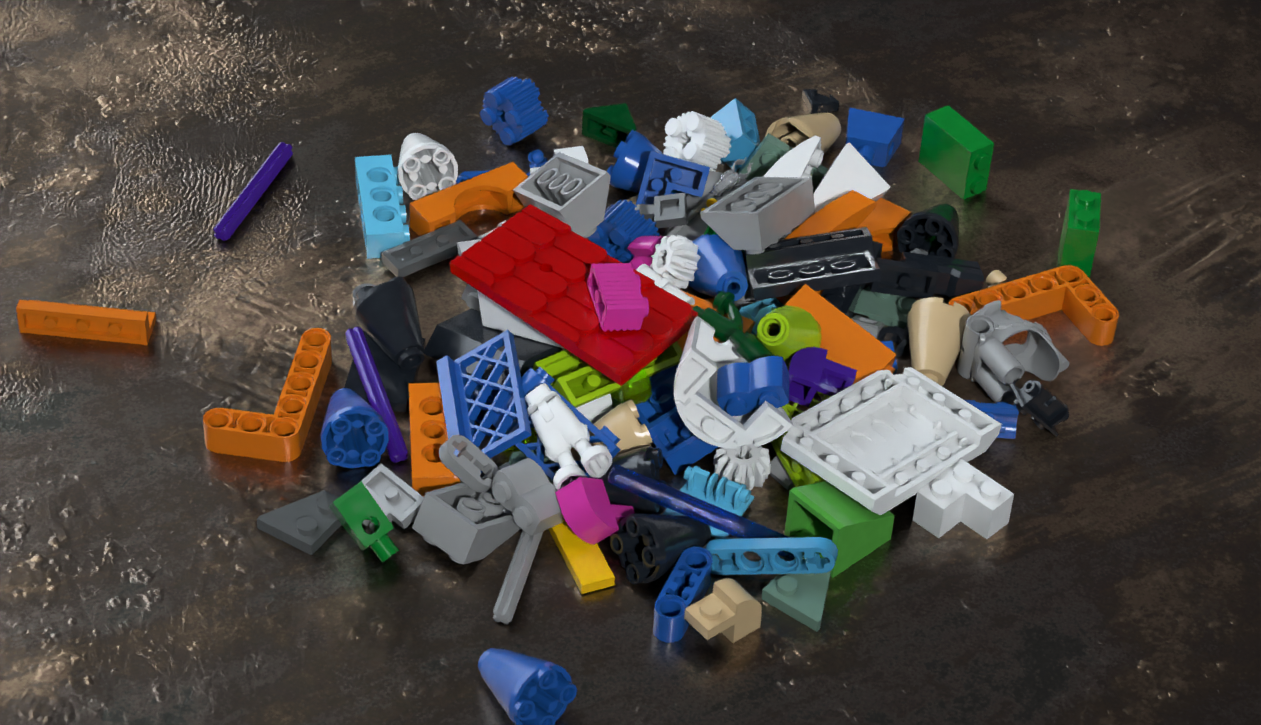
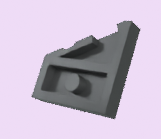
(302, 523)

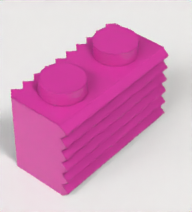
(617, 296)

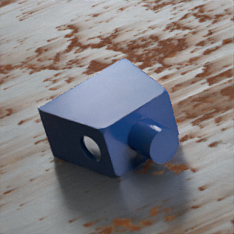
(874, 135)

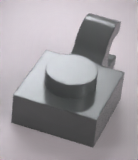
(666, 210)

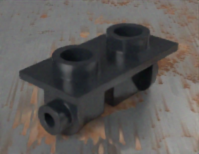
(1041, 405)

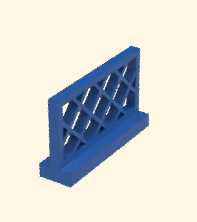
(462, 411)

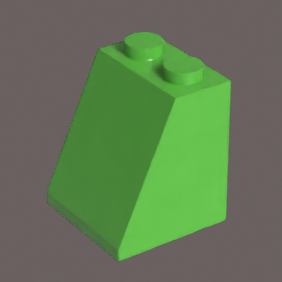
(832, 514)

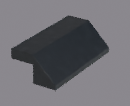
(813, 260)
(466, 332)

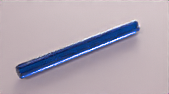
(691, 506)

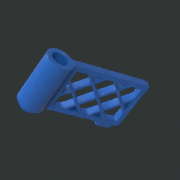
(531, 380)

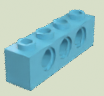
(379, 204)

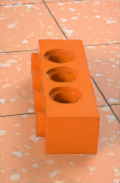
(426, 436)

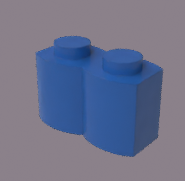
(748, 385)

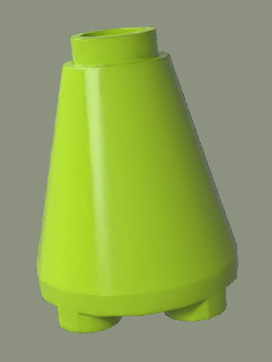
(796, 332)

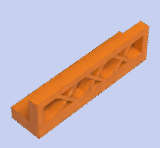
(85, 321)

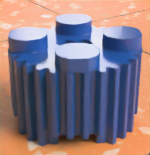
(513, 109)
(620, 228)

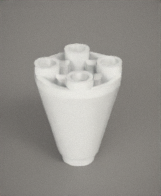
(425, 166)

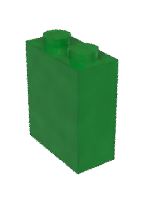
(956, 152)
(1080, 230)

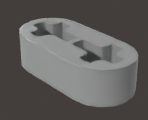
(468, 463)

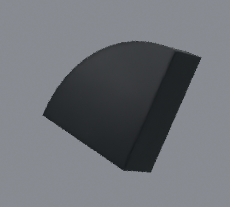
(819, 103)

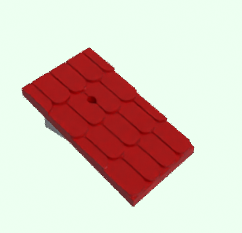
(535, 285)

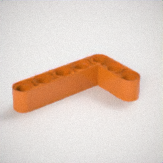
(1050, 291)
(283, 434)

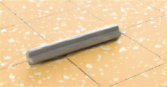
(516, 577)

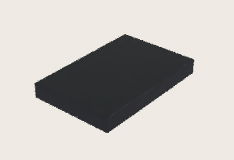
(393, 378)

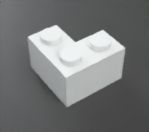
(964, 497)

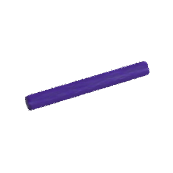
(253, 191)
(376, 392)

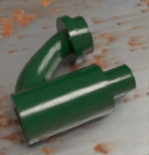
(723, 326)
(749, 346)

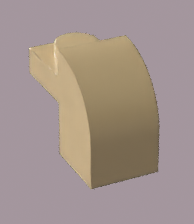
(725, 611)

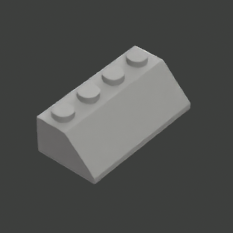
(568, 192)
(761, 212)

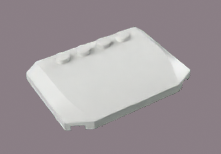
(888, 437)

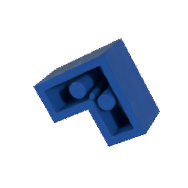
(670, 173)

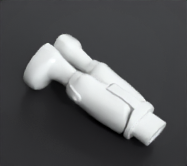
(561, 431)

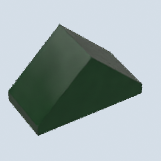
(608, 123)

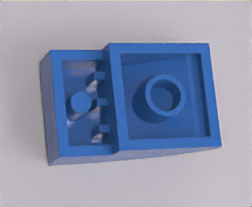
(667, 430)

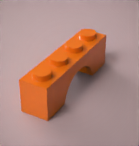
(486, 191)

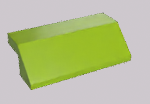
(583, 383)

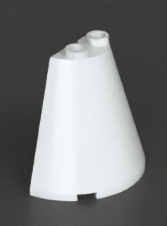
(697, 395)

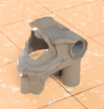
(996, 365)

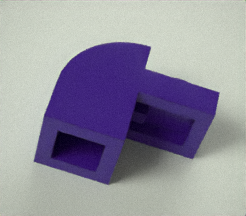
(813, 372)

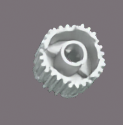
(696, 139)

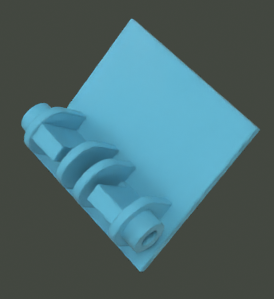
(723, 494)

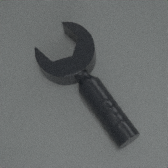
(898, 336)

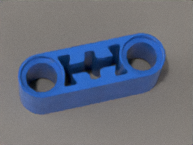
(683, 588)

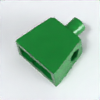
(358, 506)

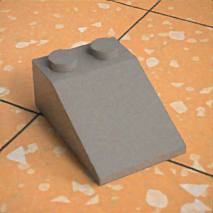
(464, 522)

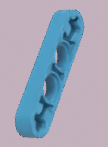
(770, 561)

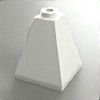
(846, 174)

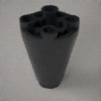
(931, 230)
(392, 321)
(640, 460)
(654, 542)

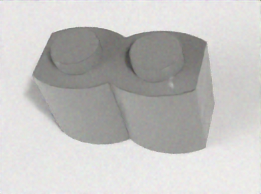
(528, 496)

